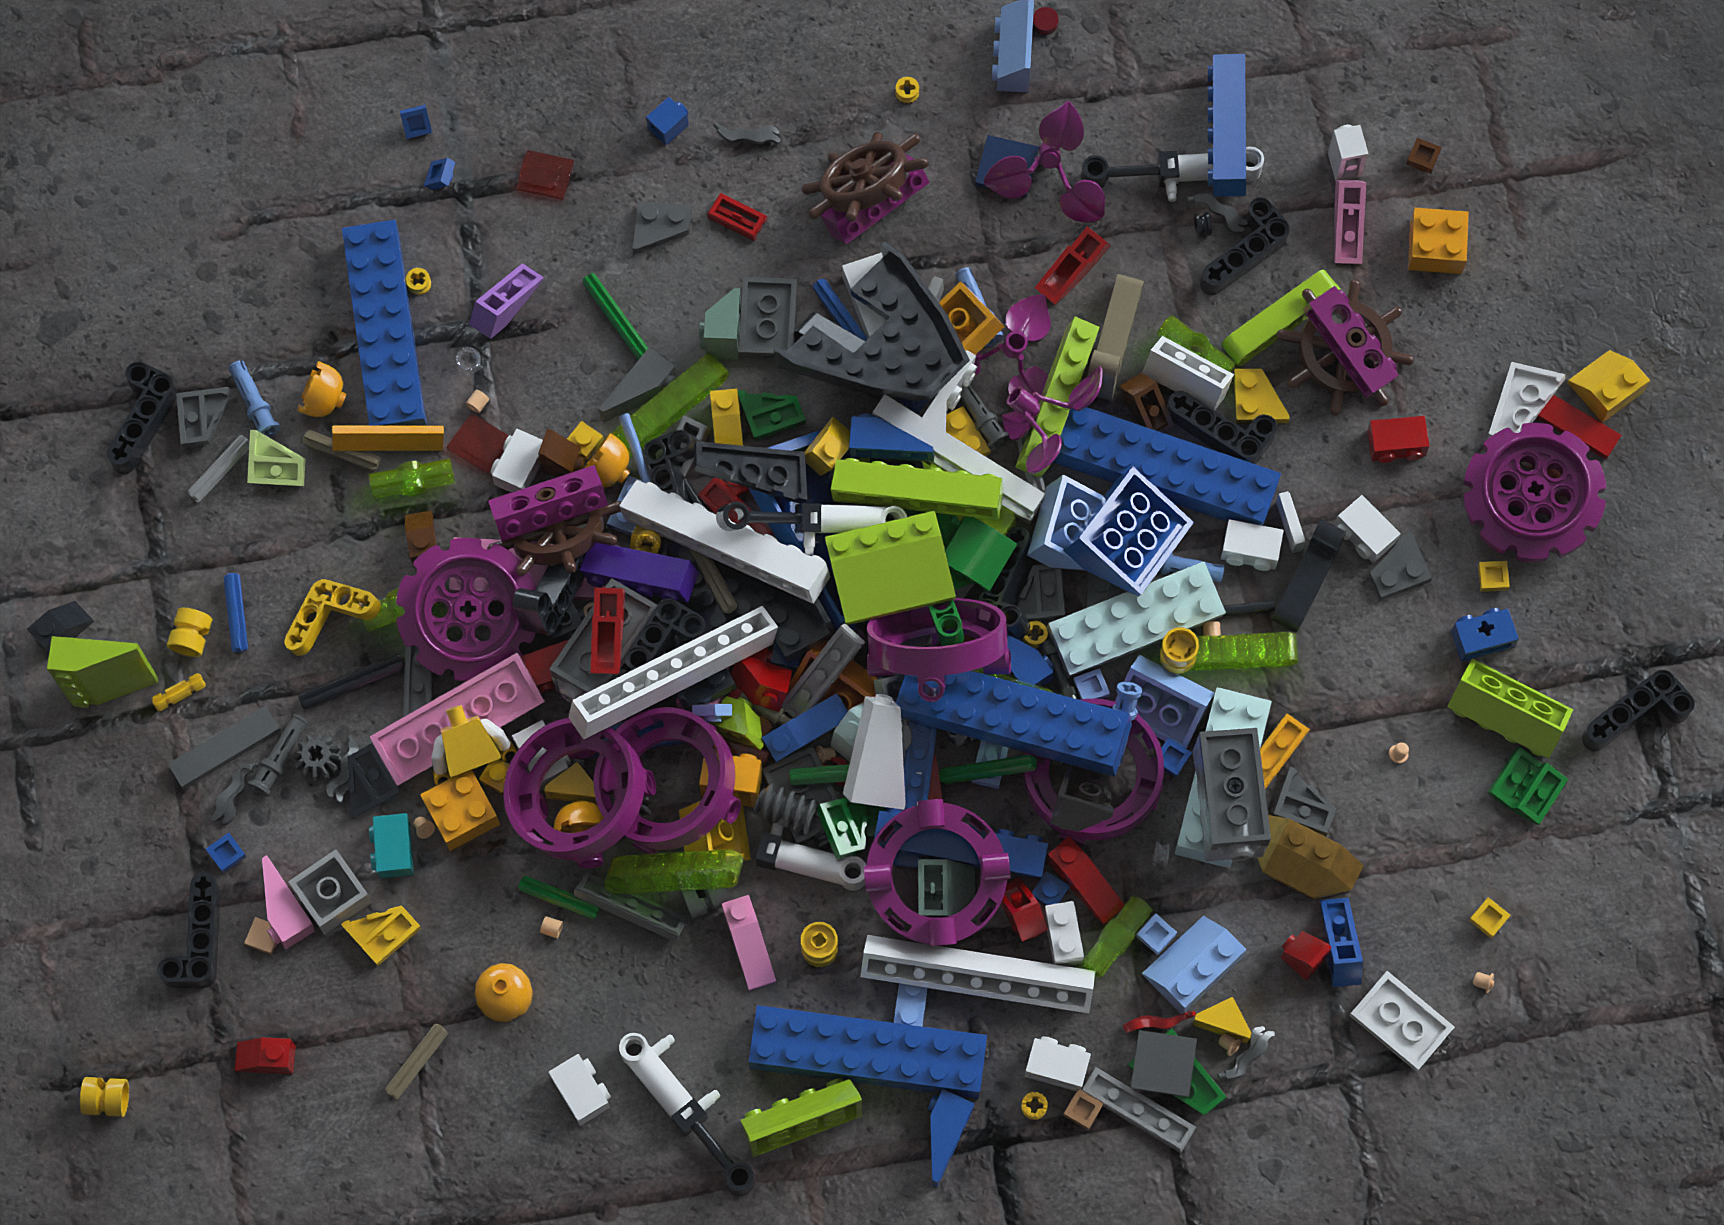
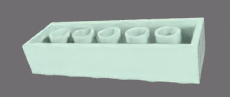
(1135, 622)
(1227, 712)

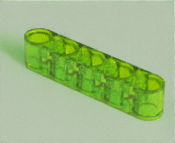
(676, 400)
(1246, 651)
(674, 871)

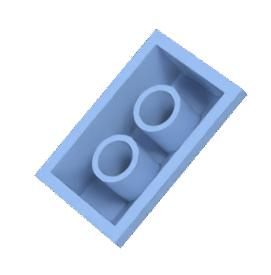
(1013, 46)
(1060, 517)
(1168, 701)
(1194, 963)

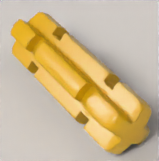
(178, 692)

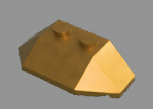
(1307, 860)

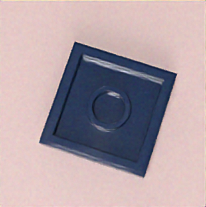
(999, 148)

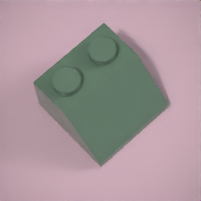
(722, 327)

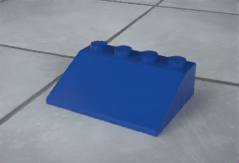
(1129, 533)

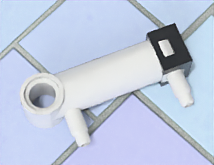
(800, 859)

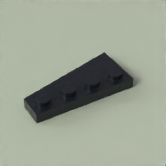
(761, 469)

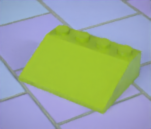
(890, 568)
(98, 669)
(801, 1117)

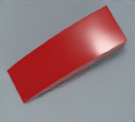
(1072, 265)
(607, 630)

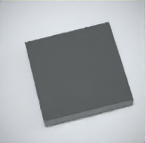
(1164, 1063)

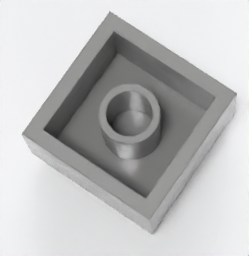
(330, 892)

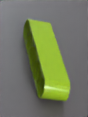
(1283, 314)

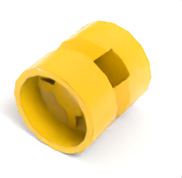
(189, 632)
(1179, 650)
(819, 944)
(104, 1096)

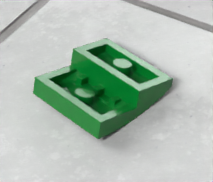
(978, 552)
(1527, 786)

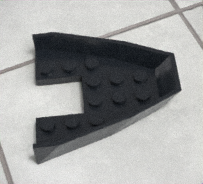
(904, 357)
(798, 621)

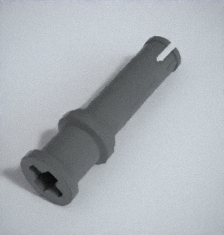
(984, 420)
(275, 769)

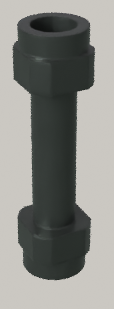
(1048, 648)

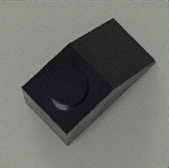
(61, 621)

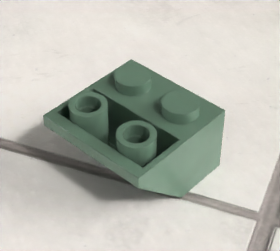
(944, 887)

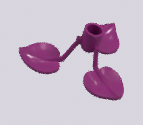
(1057, 129)
(1029, 322)
(1027, 408)

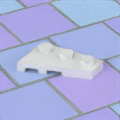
(1524, 396)

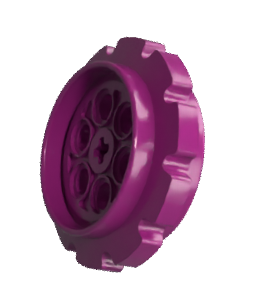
(1579, 482)
(464, 562)

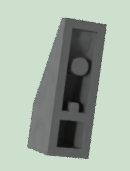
(640, 385)

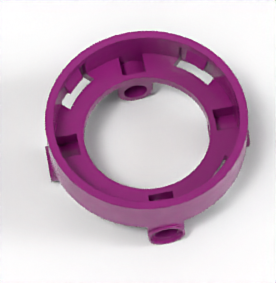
(933, 663)
(718, 799)
(1139, 803)
(529, 808)
(946, 816)

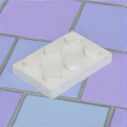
(1402, 1021)

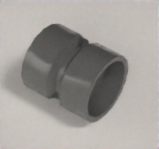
(699, 907)

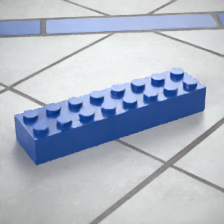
(384, 325)
(1177, 468)
(1022, 719)
(867, 1051)

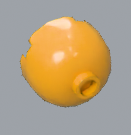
(322, 392)
(611, 461)
(578, 817)
(503, 992)

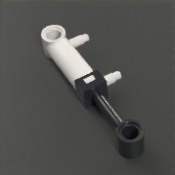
(1170, 169)
(811, 518)
(679, 1105)

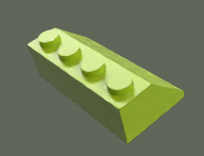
(1510, 708)

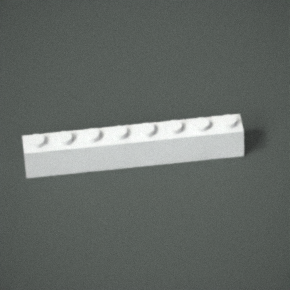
(740, 549)
(672, 672)
(978, 974)

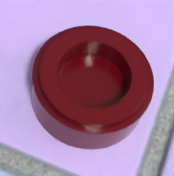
(1045, 20)

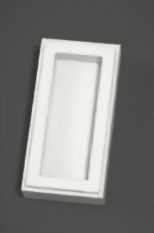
(1290, 522)

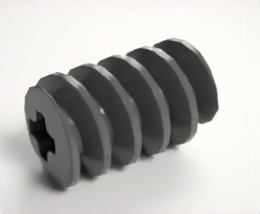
(786, 807)

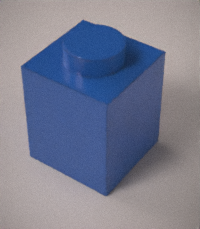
(667, 120)

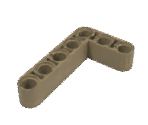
(1116, 333)

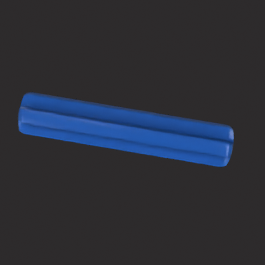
(836, 308)
(235, 613)

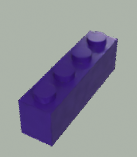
(640, 571)

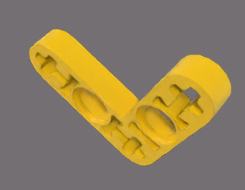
(323, 604)

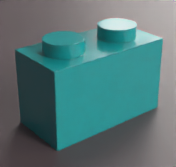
(392, 846)

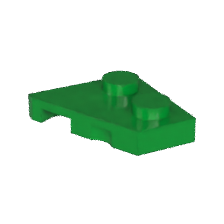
(770, 413)
(844, 826)

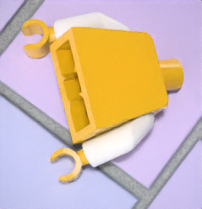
(467, 744)

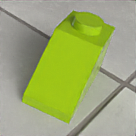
(742, 726)

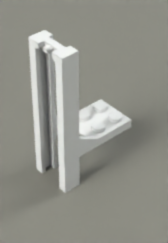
(953, 454)

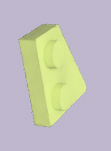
(273, 462)

